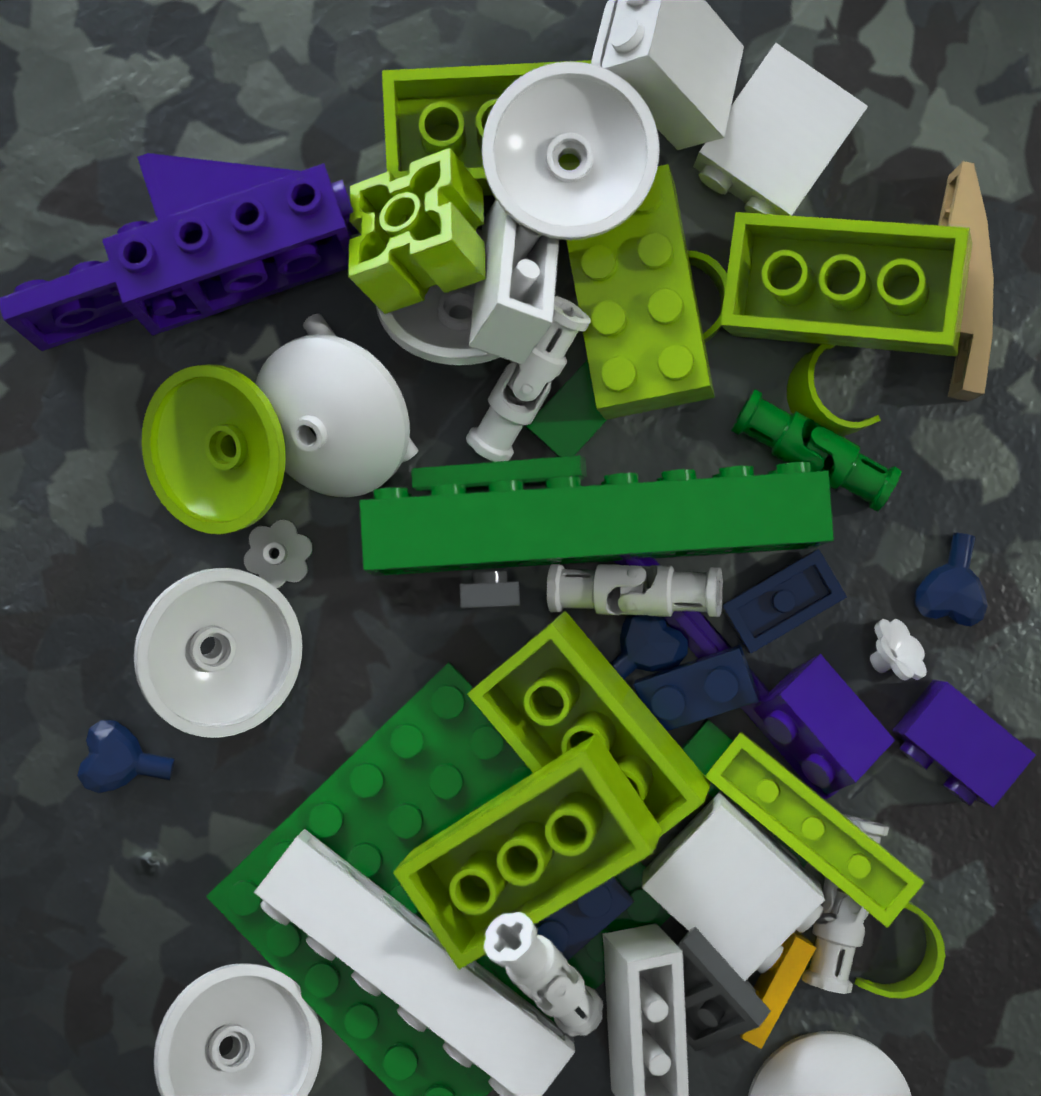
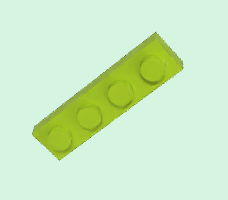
(815, 829)

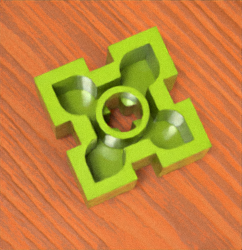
(417, 232)

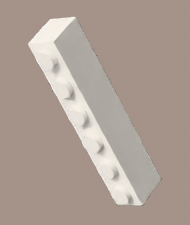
(406, 961)

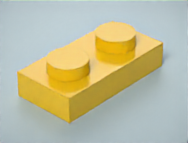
(778, 983)

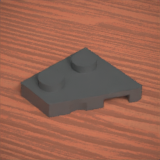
(715, 996)

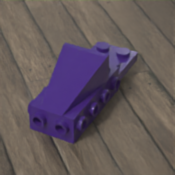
(207, 225)

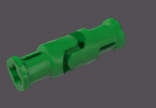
(786, 435)

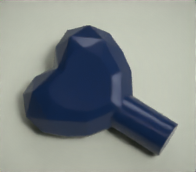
(953, 587)
(649, 645)
(118, 758)

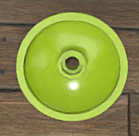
(193, 454)

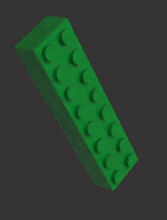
(596, 522)

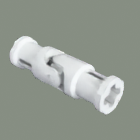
(528, 385)
(643, 590)
(839, 929)
(543, 973)

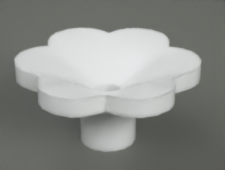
(293, 550)
(898, 651)

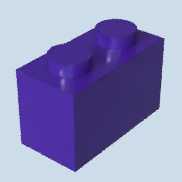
(823, 725)
(962, 744)

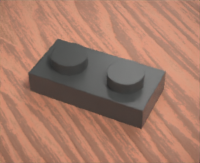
(489, 590)

